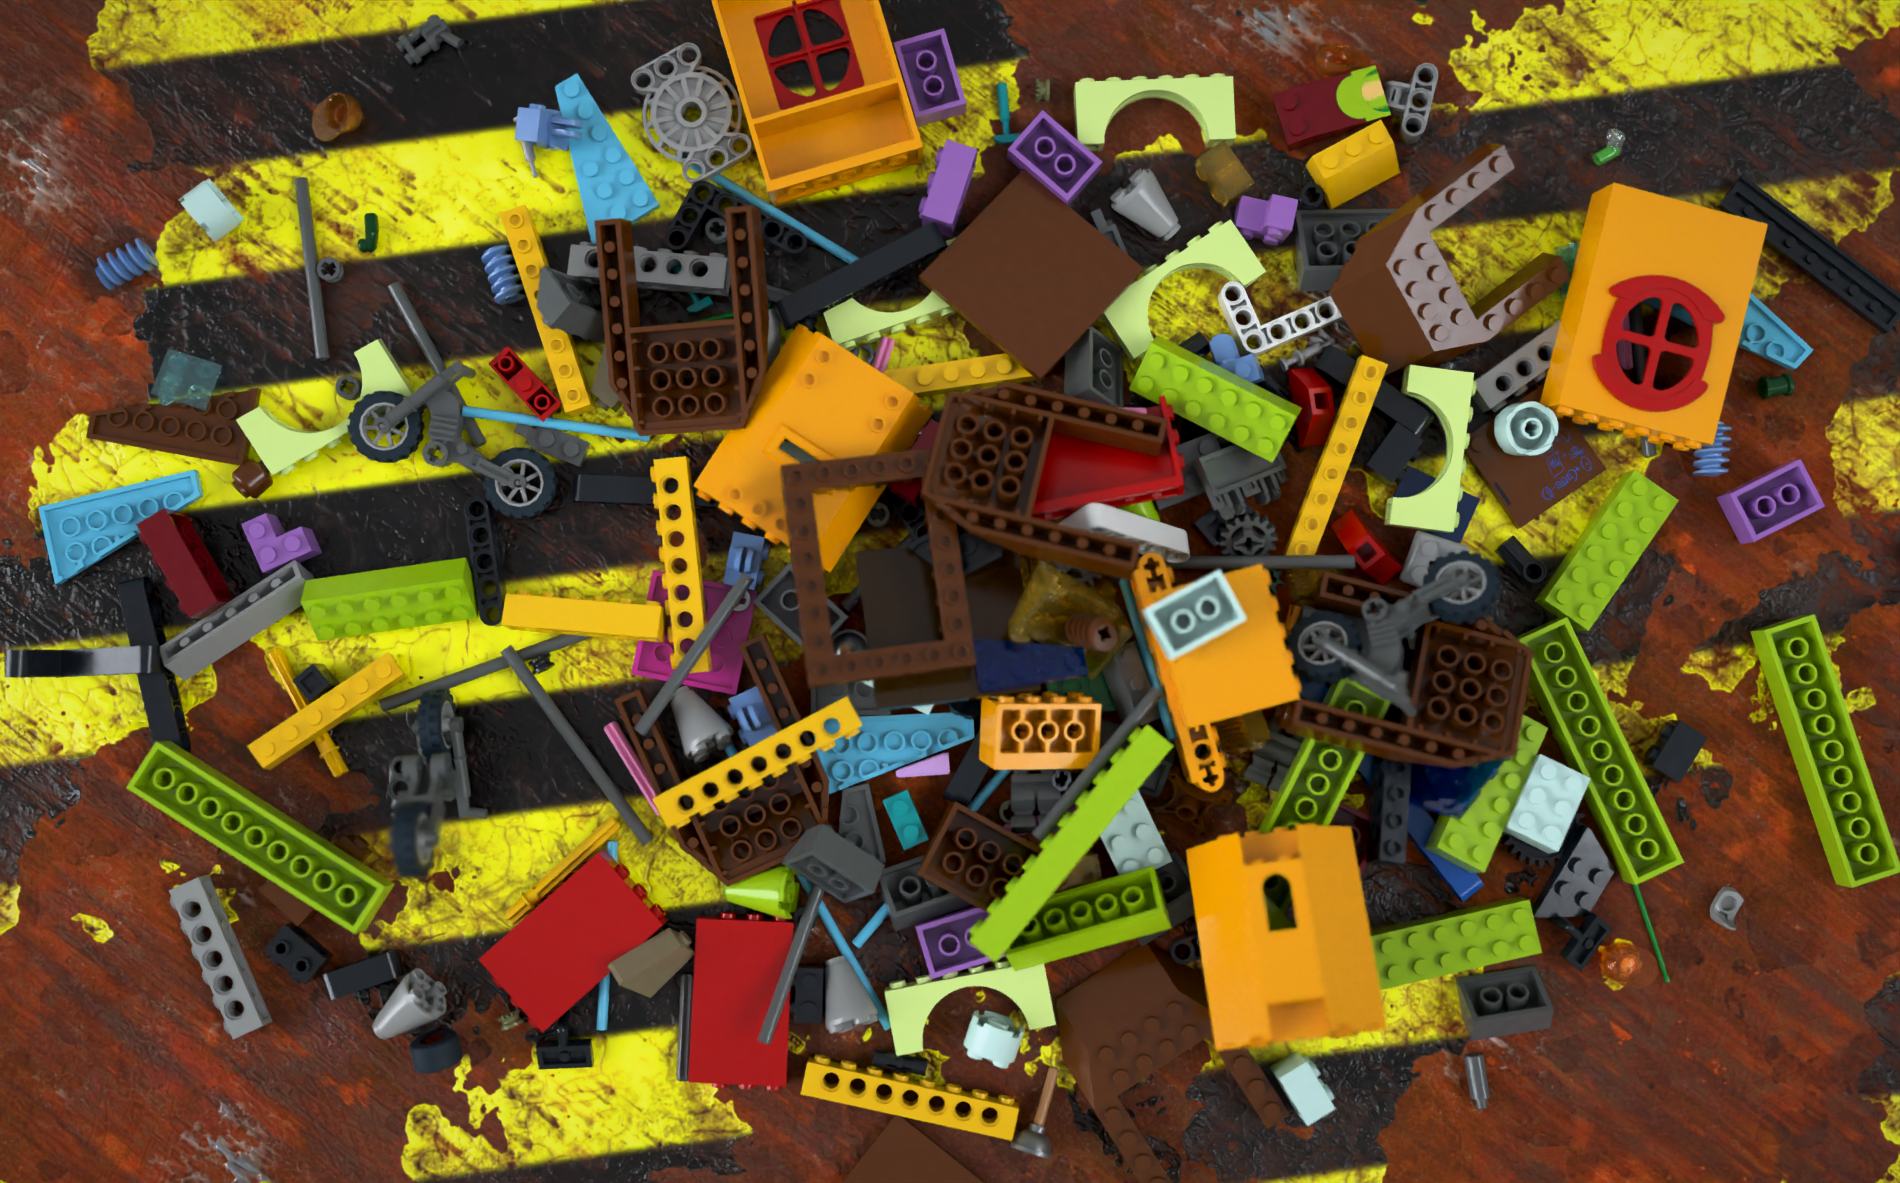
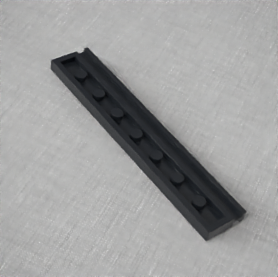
(1815, 255)

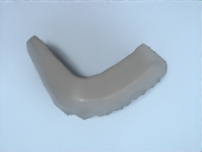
(1725, 907)

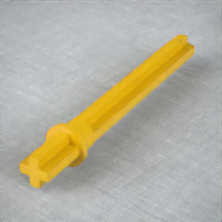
(324, 743)
(562, 870)

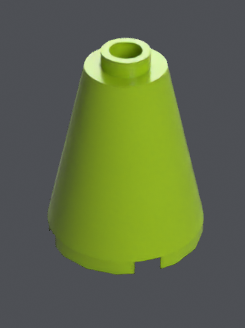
(767, 891)

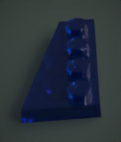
(1017, 664)

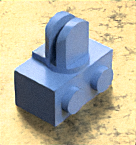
(545, 128)
(1227, 356)
(746, 556)
(752, 716)

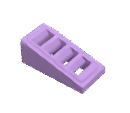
(931, 766)

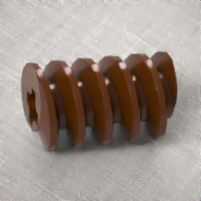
(1091, 631)

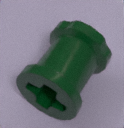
(1775, 386)

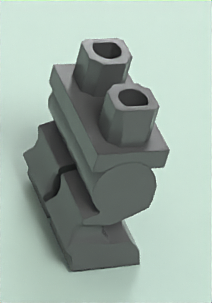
(1277, 751)
(1029, 791)

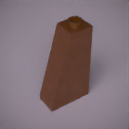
(295, 908)

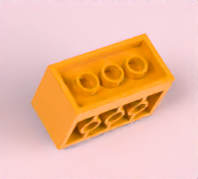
(1039, 731)

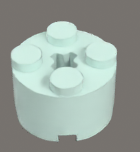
(211, 210)
(1511, 432)
(993, 1038)

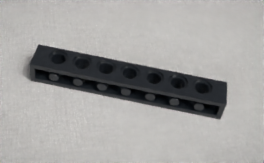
(1389, 798)

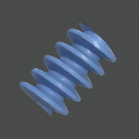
(126, 264)
(502, 275)
(1712, 456)

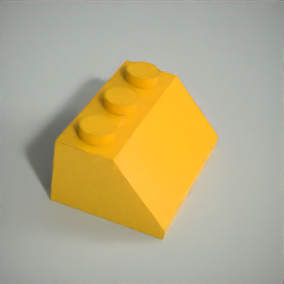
(1354, 164)

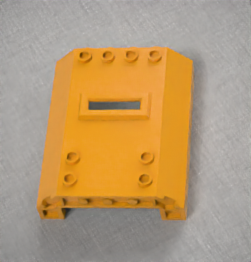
(831, 410)

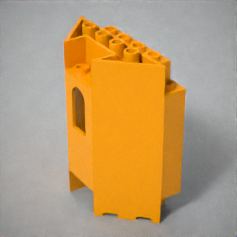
(1292, 980)

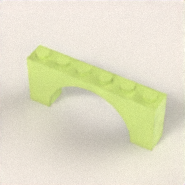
(1204, 97)
(1218, 251)
(855, 323)
(1449, 397)
(284, 445)
(913, 1001)

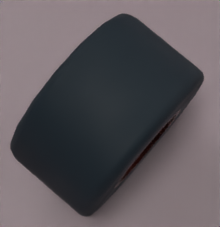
(435, 1051)

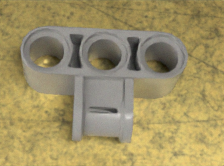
(1402, 100)

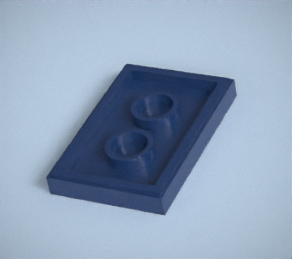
(1417, 481)

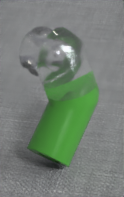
(1616, 140)

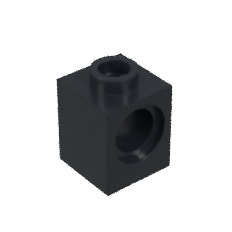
(315, 681)

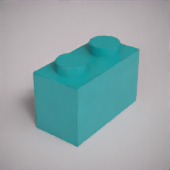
(905, 819)

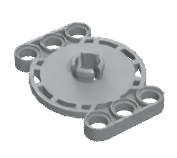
(702, 93)

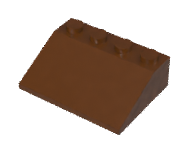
(974, 856)

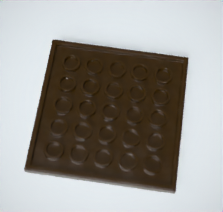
(902, 611)

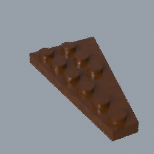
(181, 428)

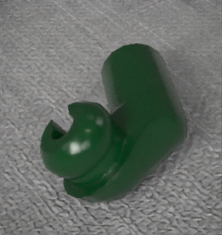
(371, 234)

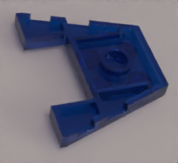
(1449, 789)

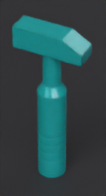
(1004, 112)
(699, 305)

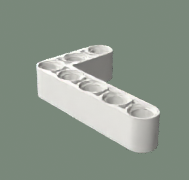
(1262, 333)
(1152, 535)

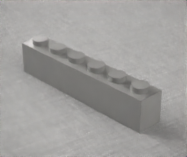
(236, 621)

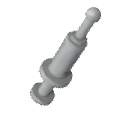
(529, 155)
(1300, 356)

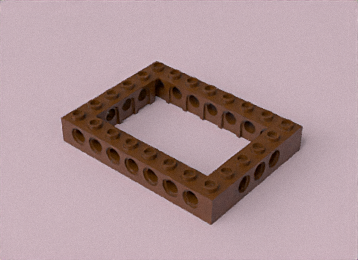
(821, 663)

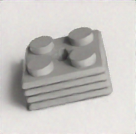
(1423, 549)

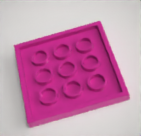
(654, 659)

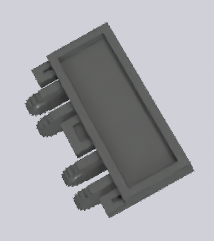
(1238, 474)

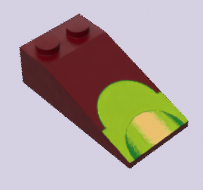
(1330, 107)

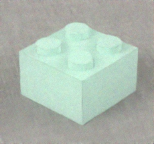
(1300, 1084)

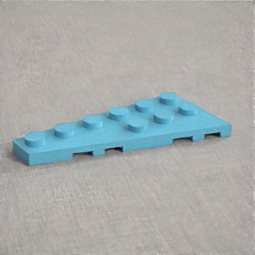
(604, 171)
(1760, 334)
(98, 524)
(889, 743)

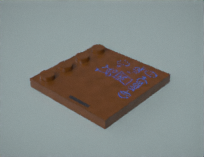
(1535, 482)

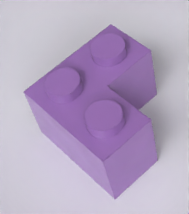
(1265, 219)
(274, 547)

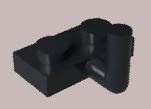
(1583, 940)
(564, 1051)

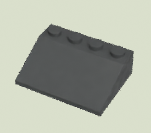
(1327, 241)

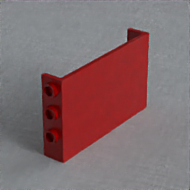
(1092, 472)
(572, 939)
(732, 990)

